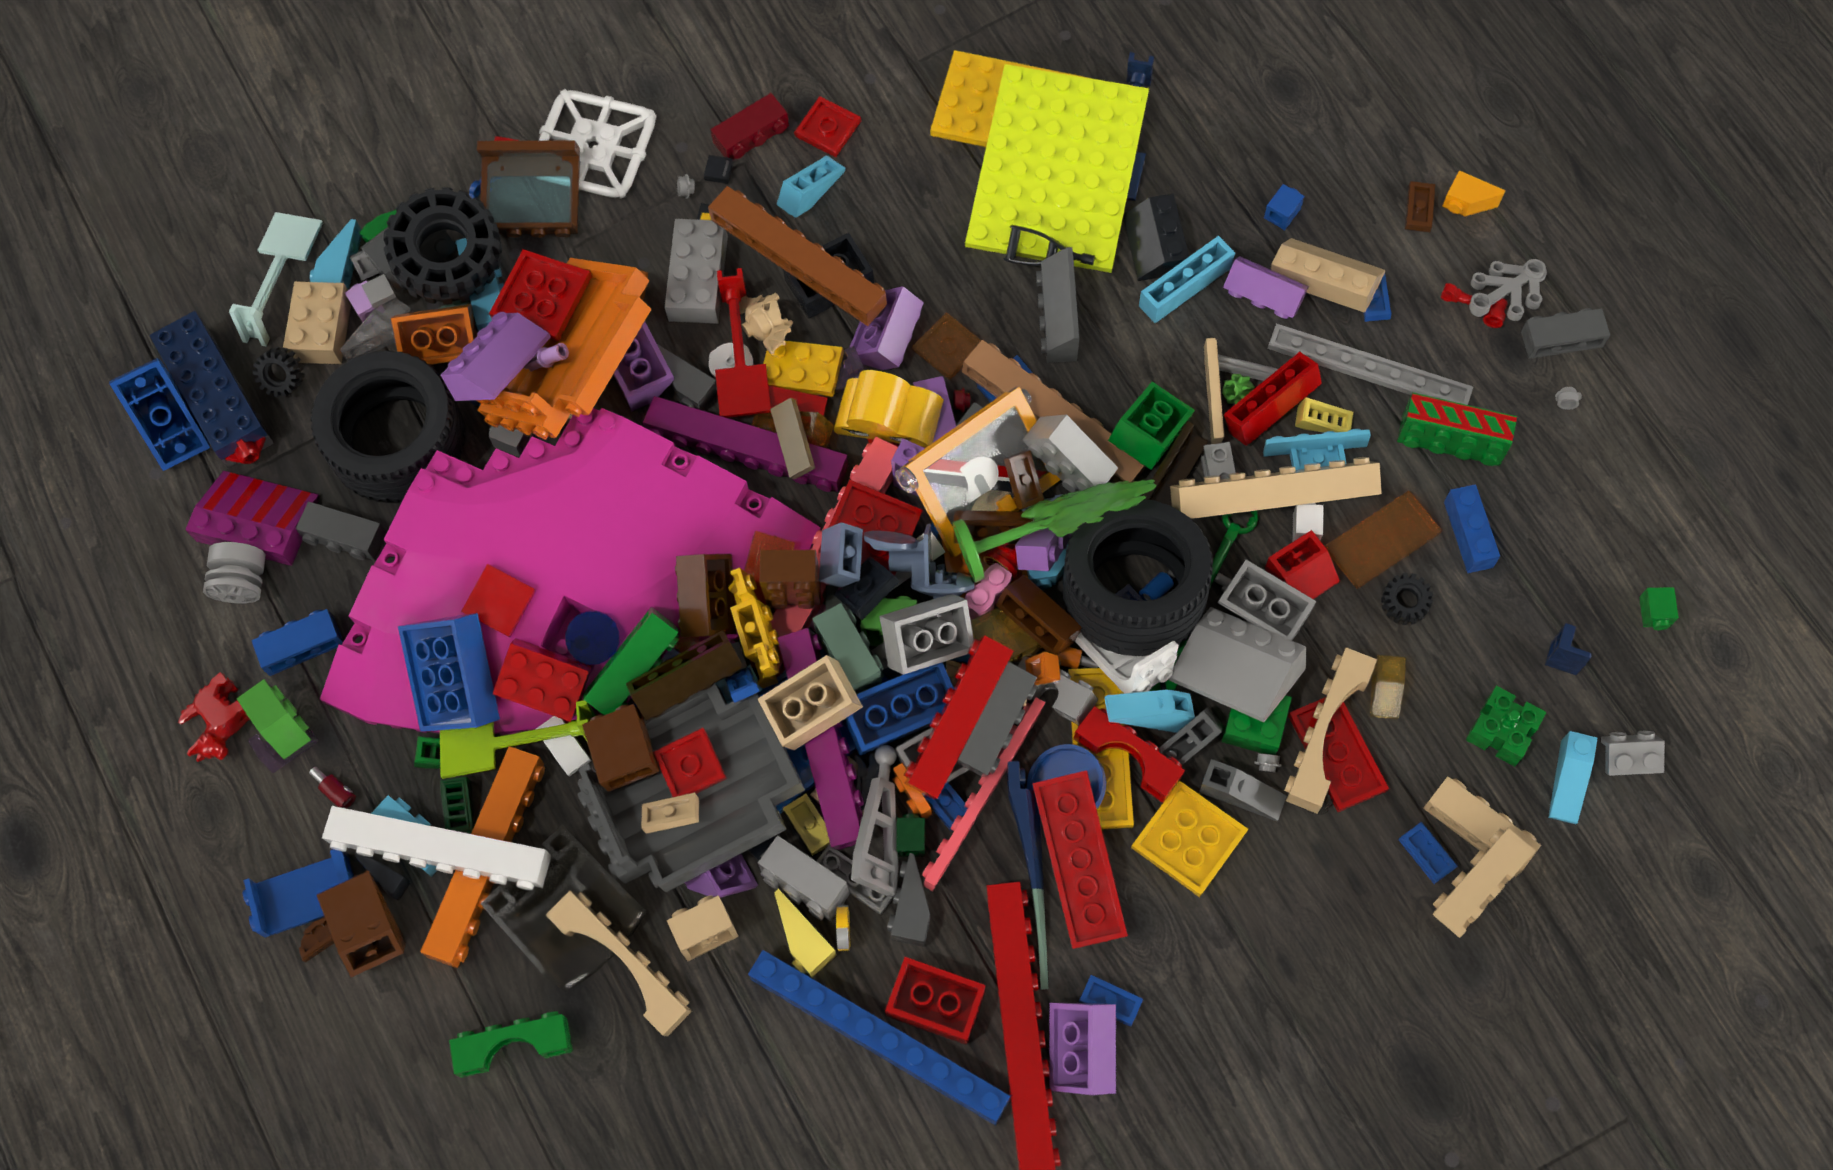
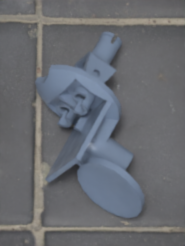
(915, 556)

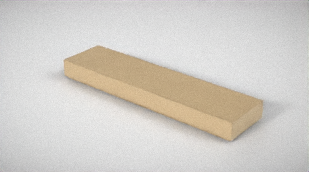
(1213, 391)

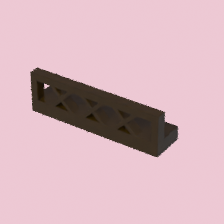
(1177, 464)

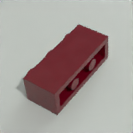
(750, 127)

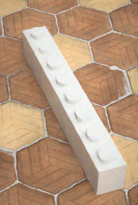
(436, 847)

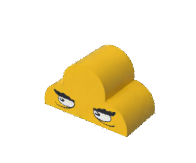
(888, 409)

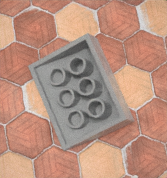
(1239, 664)

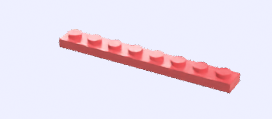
(976, 802)

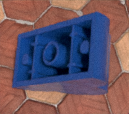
(160, 413)

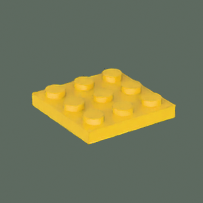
(1189, 838)

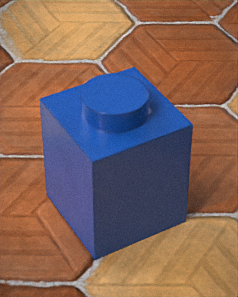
(1284, 206)

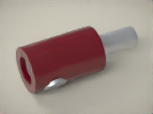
(333, 789)

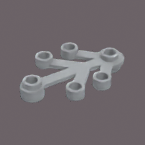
(1531, 272)

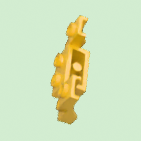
(754, 628)

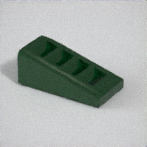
(466, 794)

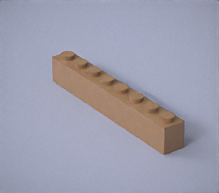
(1000, 375)

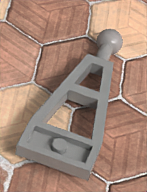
(866, 868)

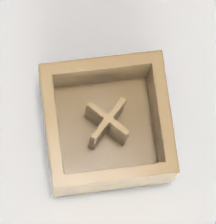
(702, 927)

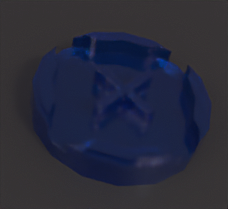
(592, 637)

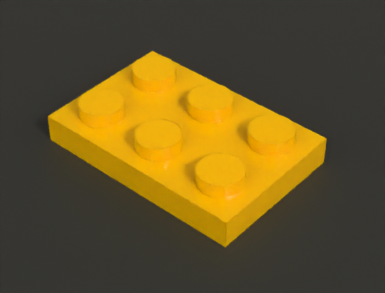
(805, 367)

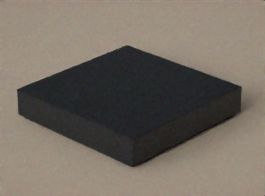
(869, 591)

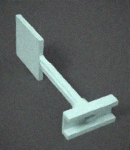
(285, 238)

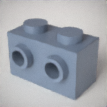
(840, 555)

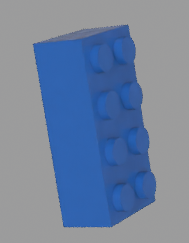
(898, 707)

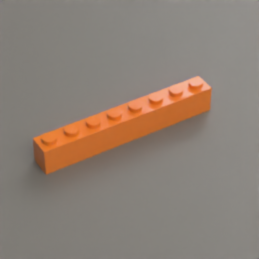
(498, 820)

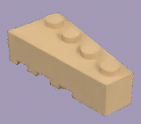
(1483, 881)

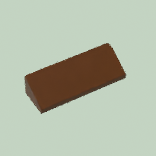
(989, 523)

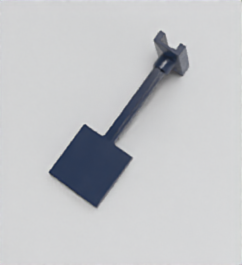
(1140, 75)

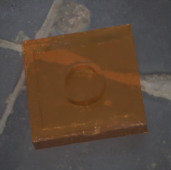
(946, 345)

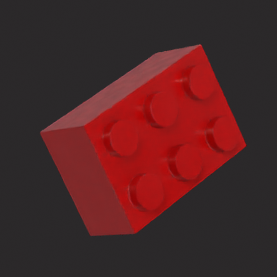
(542, 679)
(935, 1000)

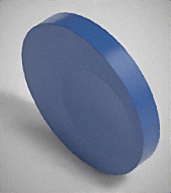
(1067, 760)

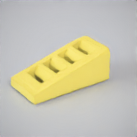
(1312, 423)

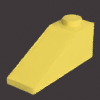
(806, 944)

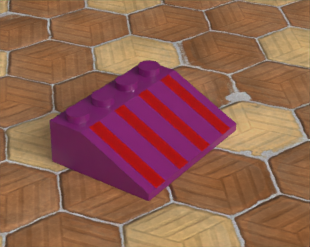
(251, 514)

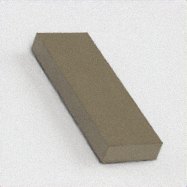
(792, 438)

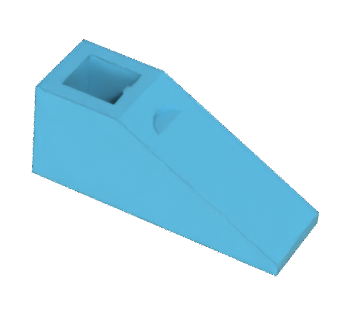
(1151, 709)

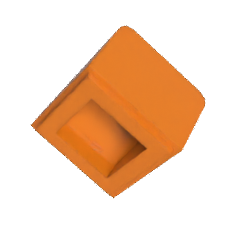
(1044, 667)

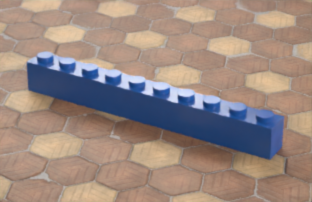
(879, 1037)

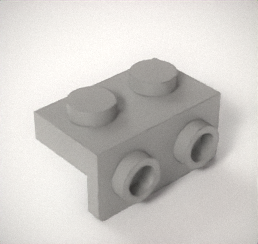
(1633, 753)

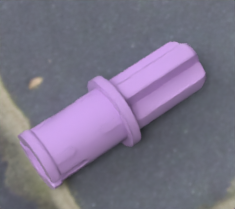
(546, 357)

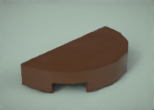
(315, 939)

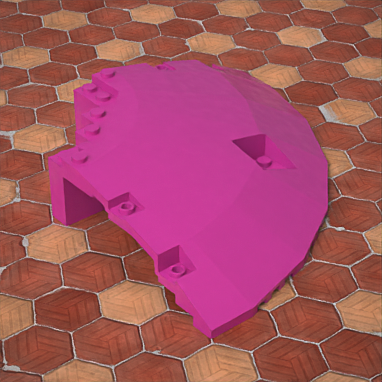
(575, 521)

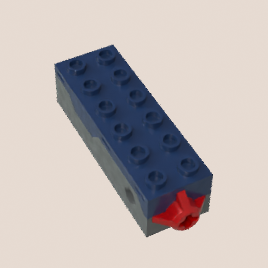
(212, 390)

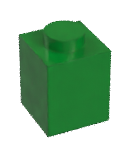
(1658, 607)

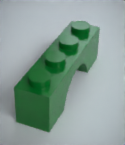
(474, 1052)

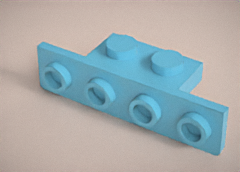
(1316, 448)

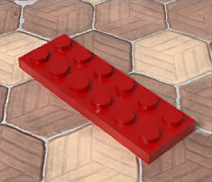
(1080, 859)

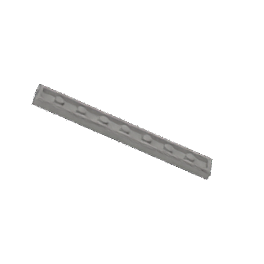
(1367, 366)

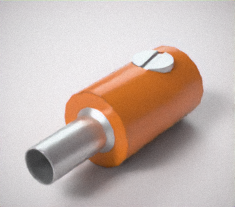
(1072, 658)

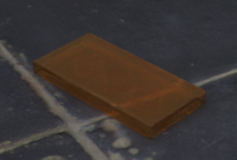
(1383, 539)

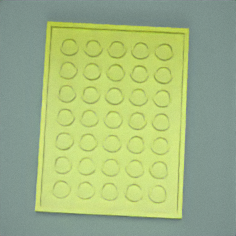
(1057, 164)

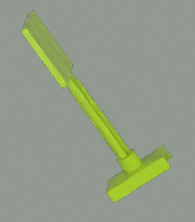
(474, 749)

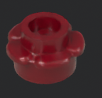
(961, 400)

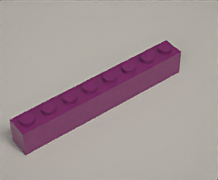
(739, 442)
(827, 752)

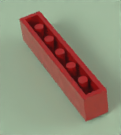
(958, 716)

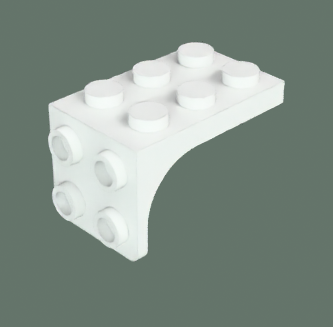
(1130, 672)

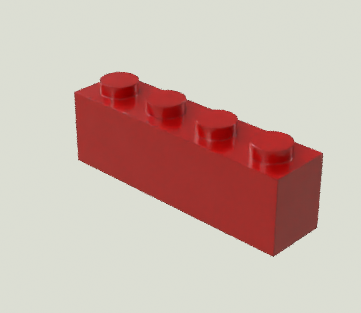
(1273, 398)

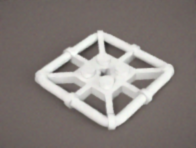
(606, 136)

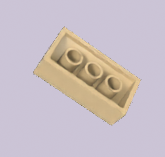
(1328, 274)

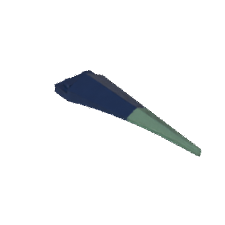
(1029, 826)

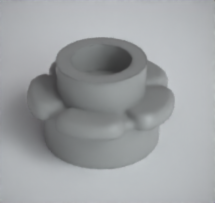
(685, 186)
(1568, 398)
(1267, 762)

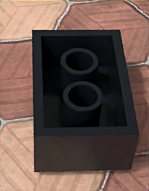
(850, 254)

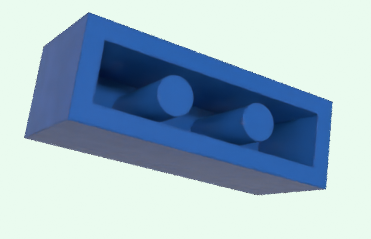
(1471, 528)
(297, 642)

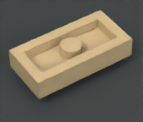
(670, 813)

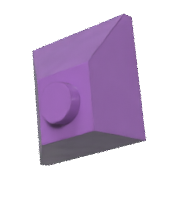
(725, 879)

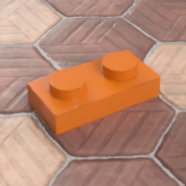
(917, 802)

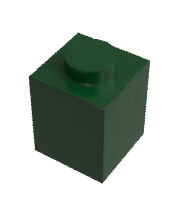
(910, 836)

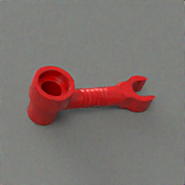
(1496, 314)

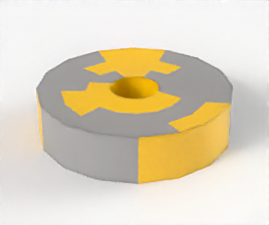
(843, 927)

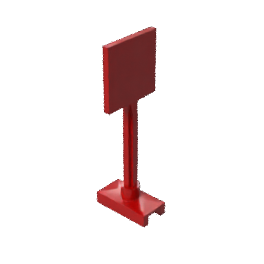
(741, 388)

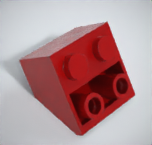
(1304, 566)

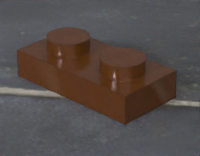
(1420, 206)
(1023, 479)

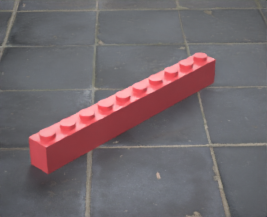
(873, 472)

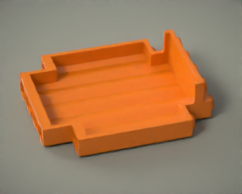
(596, 341)

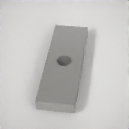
(842, 867)

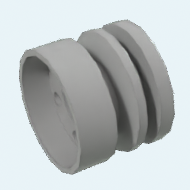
(234, 572)

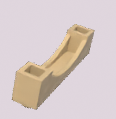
(1309, 784)
(663, 1006)

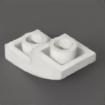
(566, 749)

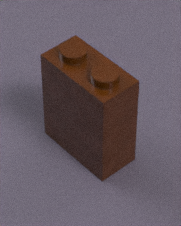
(620, 747)

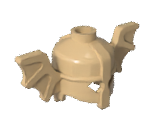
(765, 321)

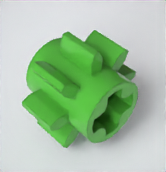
(1237, 388)

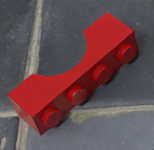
(1158, 772)

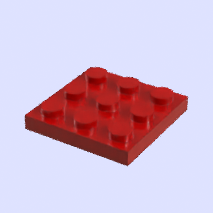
(543, 292)
(874, 512)

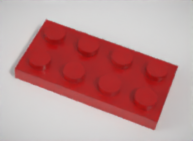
(1345, 757)

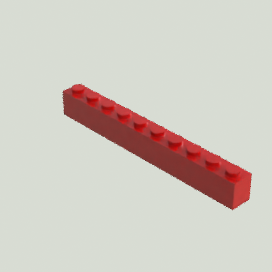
(1020, 1028)

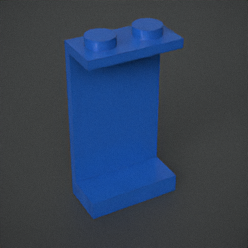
(292, 897)

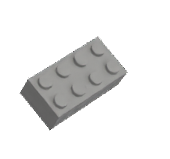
(692, 278)

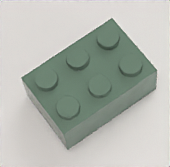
(849, 647)

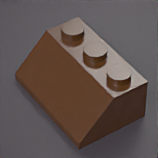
(705, 594)

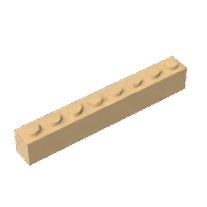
(1277, 489)

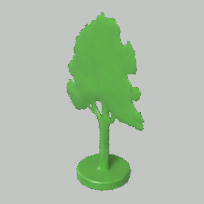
(1059, 515)

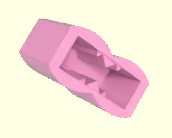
(986, 594)

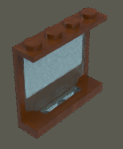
(531, 186)

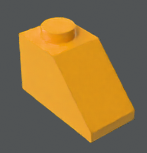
(1471, 195)

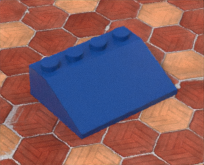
(449, 673)

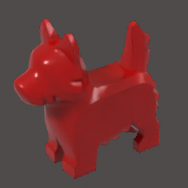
(219, 714)

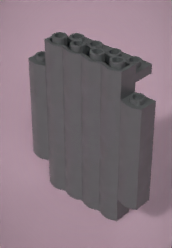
(731, 813)

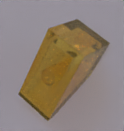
(1387, 686)

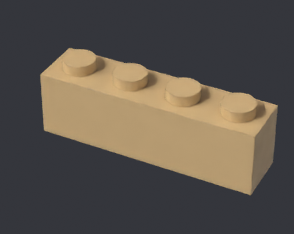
(1472, 816)

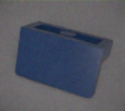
(1563, 655)

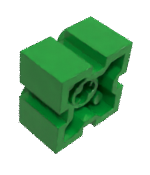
(1505, 726)

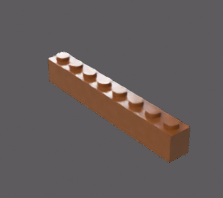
(798, 255)

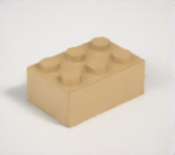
(317, 322)
(810, 702)

